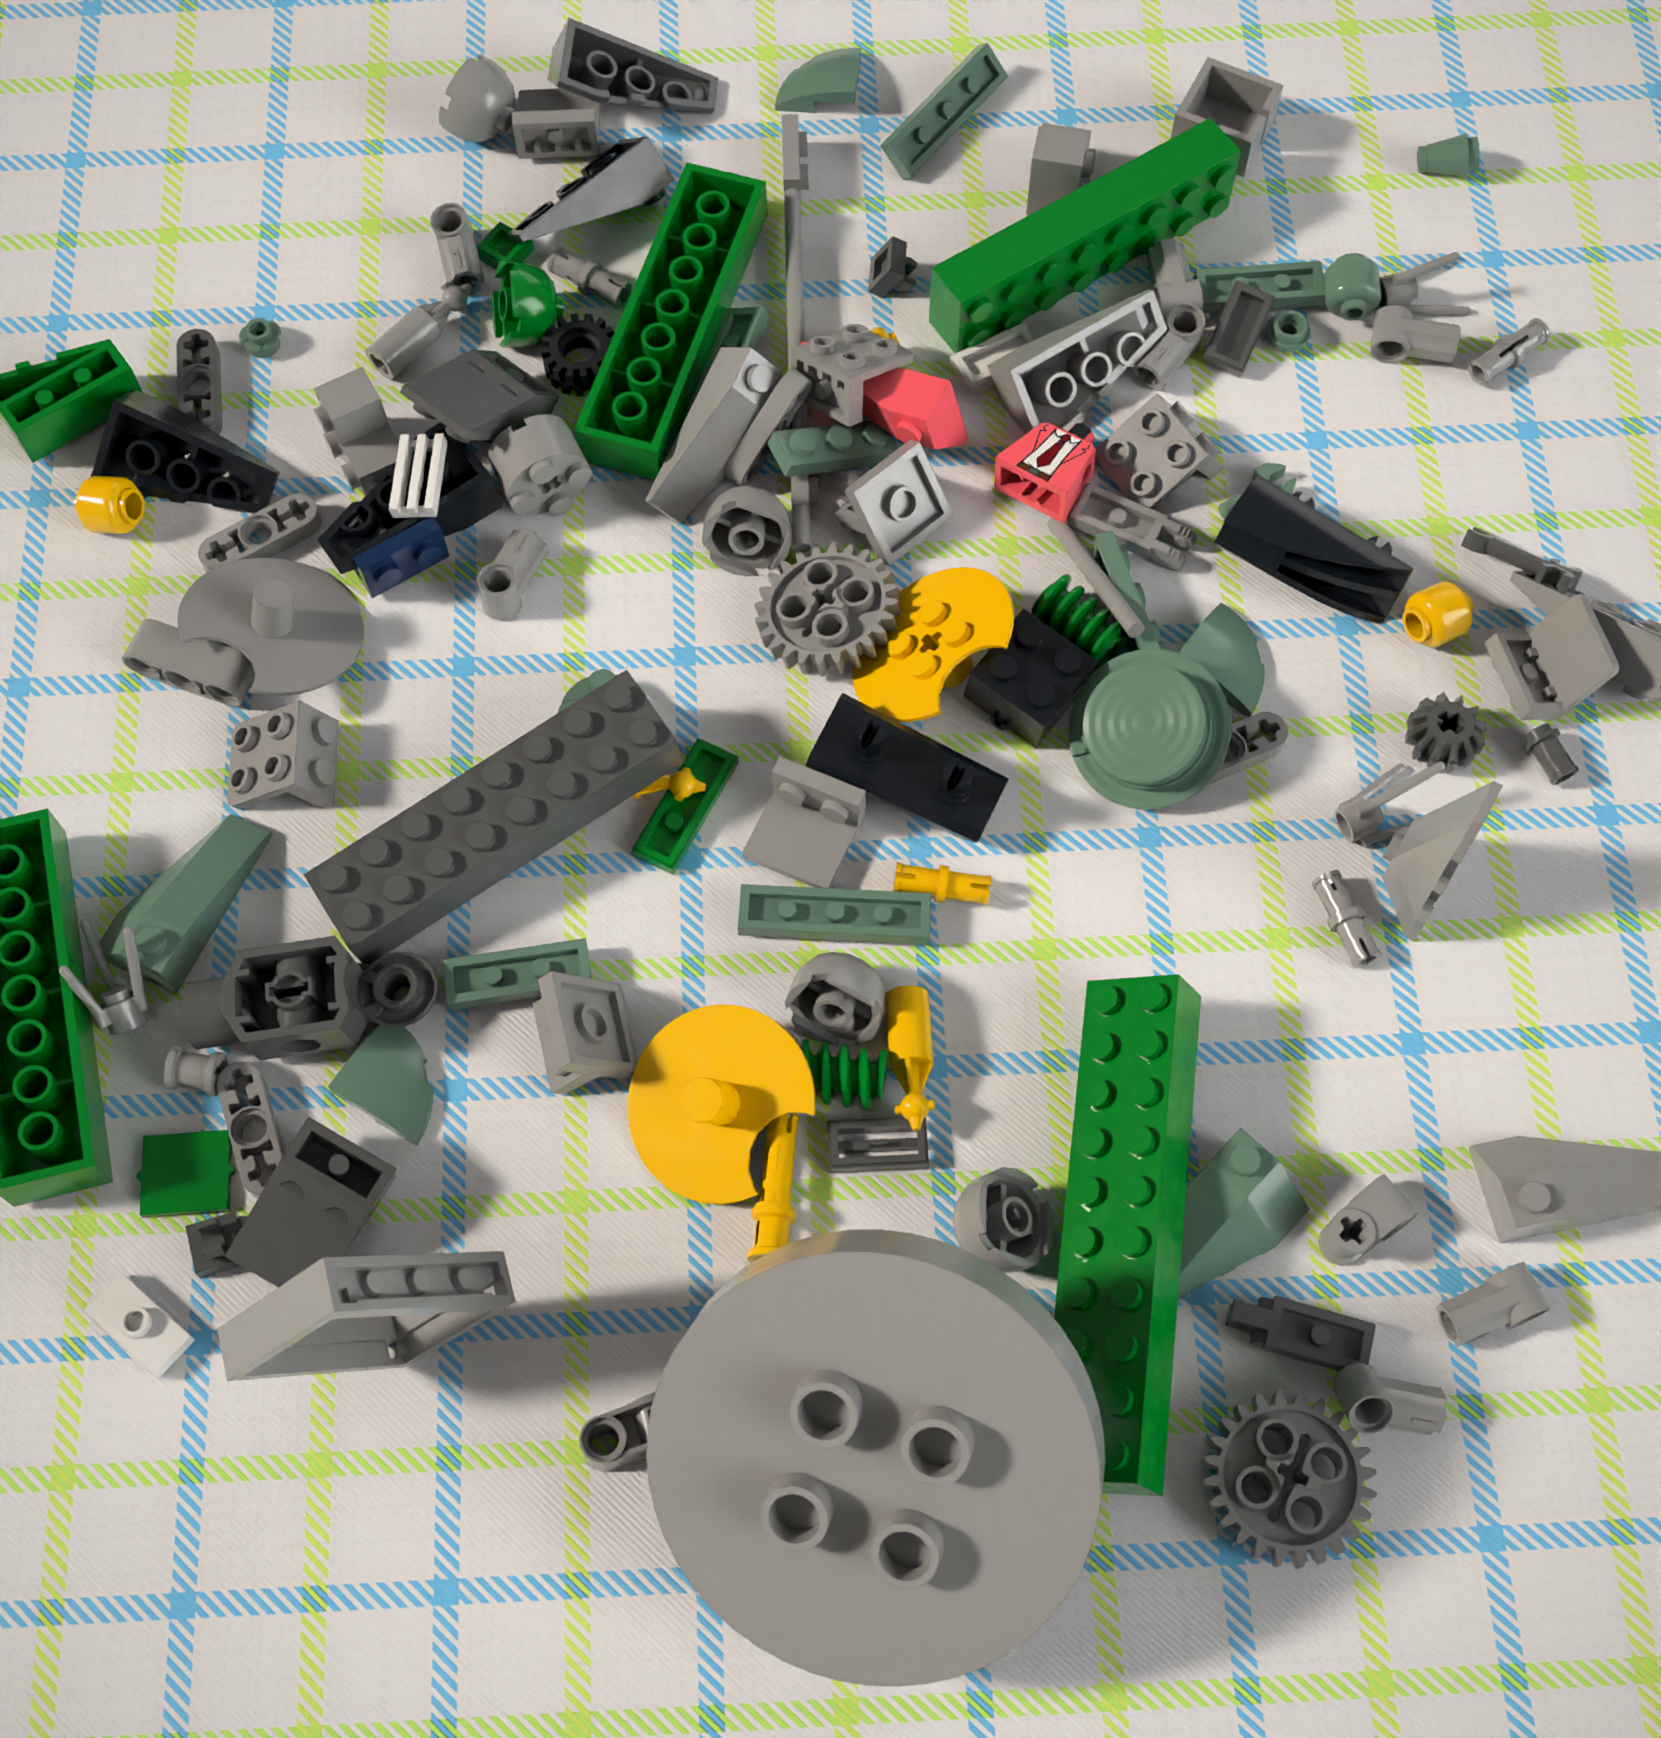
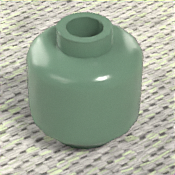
(1352, 286)

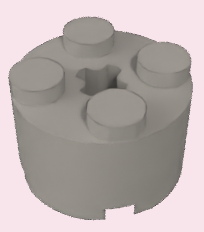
(539, 466)

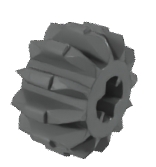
(1445, 732)

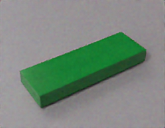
(678, 822)

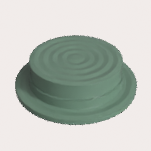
(1150, 729)

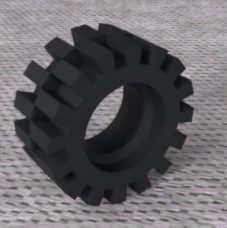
(570, 337)

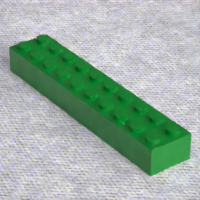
(1129, 1212)

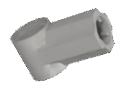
(457, 246)
(1172, 276)
(1401, 335)
(1172, 348)
(512, 573)
(1503, 1300)
(1382, 1402)

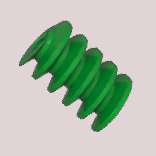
(1077, 621)
(847, 1075)

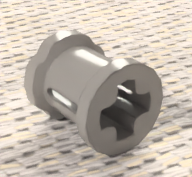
(193, 1070)

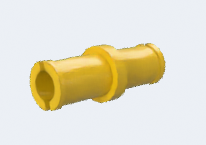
(942, 883)

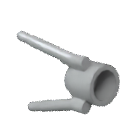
(1403, 288)
(1361, 815)
(119, 1007)

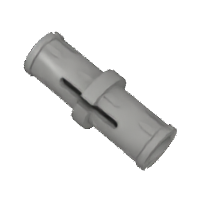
(589, 277)
(1496, 359)
(1346, 919)

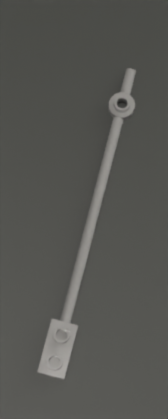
(795, 178)

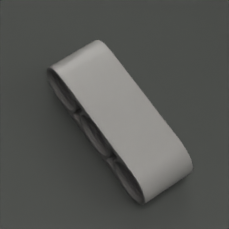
(196, 667)

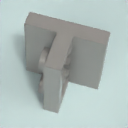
(896, 503)
(582, 1031)

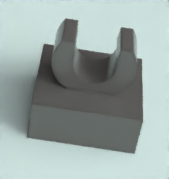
(890, 269)
(210, 1242)

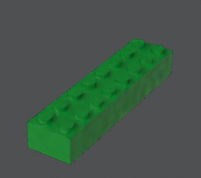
(1082, 236)
(671, 320)
(48, 1060)

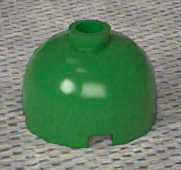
(524, 304)

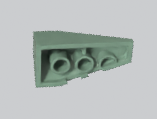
(186, 903)
(1235, 1211)

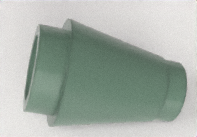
(1450, 156)

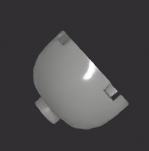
(479, 101)
(747, 530)
(837, 998)
(1004, 1220)

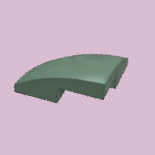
(825, 78)
(1230, 655)
(389, 1082)

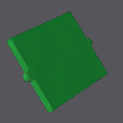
(186, 1174)

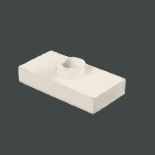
(139, 1325)

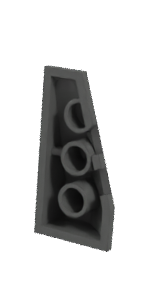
(625, 73)

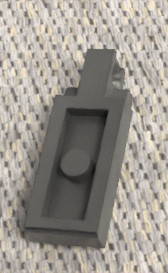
(1304, 1331)

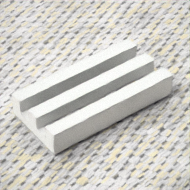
(420, 446)

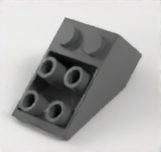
(479, 396)
(311, 1205)

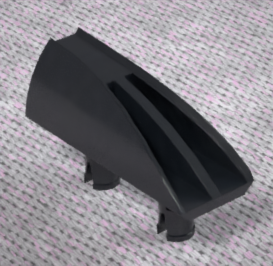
(1313, 552)
(906, 769)

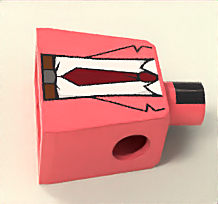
(1047, 468)

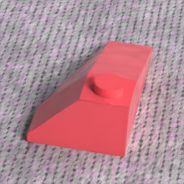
(914, 408)

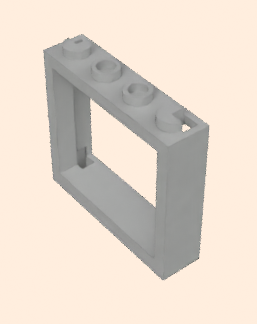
(385, 1300)

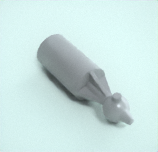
(416, 332)

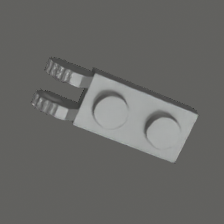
(1132, 526)

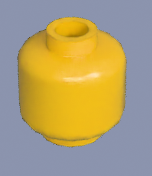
(109, 505)
(1437, 614)

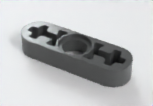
(190, 371)

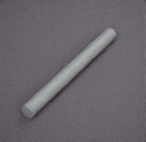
(1097, 578)

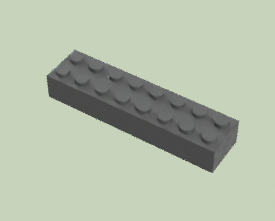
(494, 818)

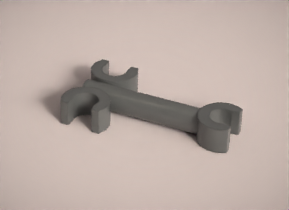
(1544, 571)

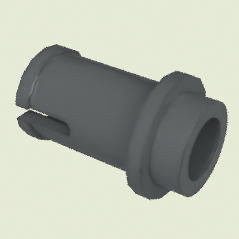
(1550, 753)

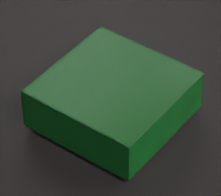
(498, 247)

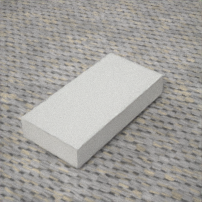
(972, 363)

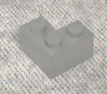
(1058, 164)
(356, 428)

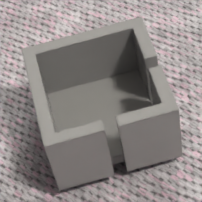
(1236, 101)

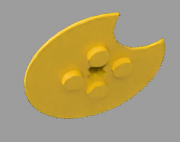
(938, 628)
(708, 1093)

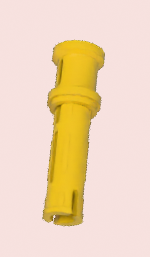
(774, 1212)

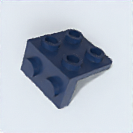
(401, 557)

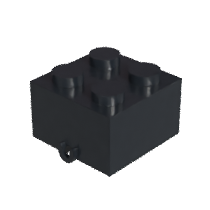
(1030, 680)

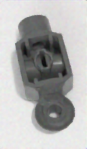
(304, 998)

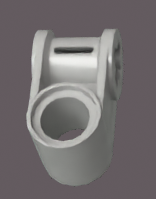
(1370, 1218)
(630, 1427)

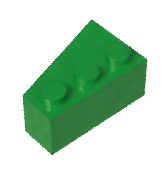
(64, 396)

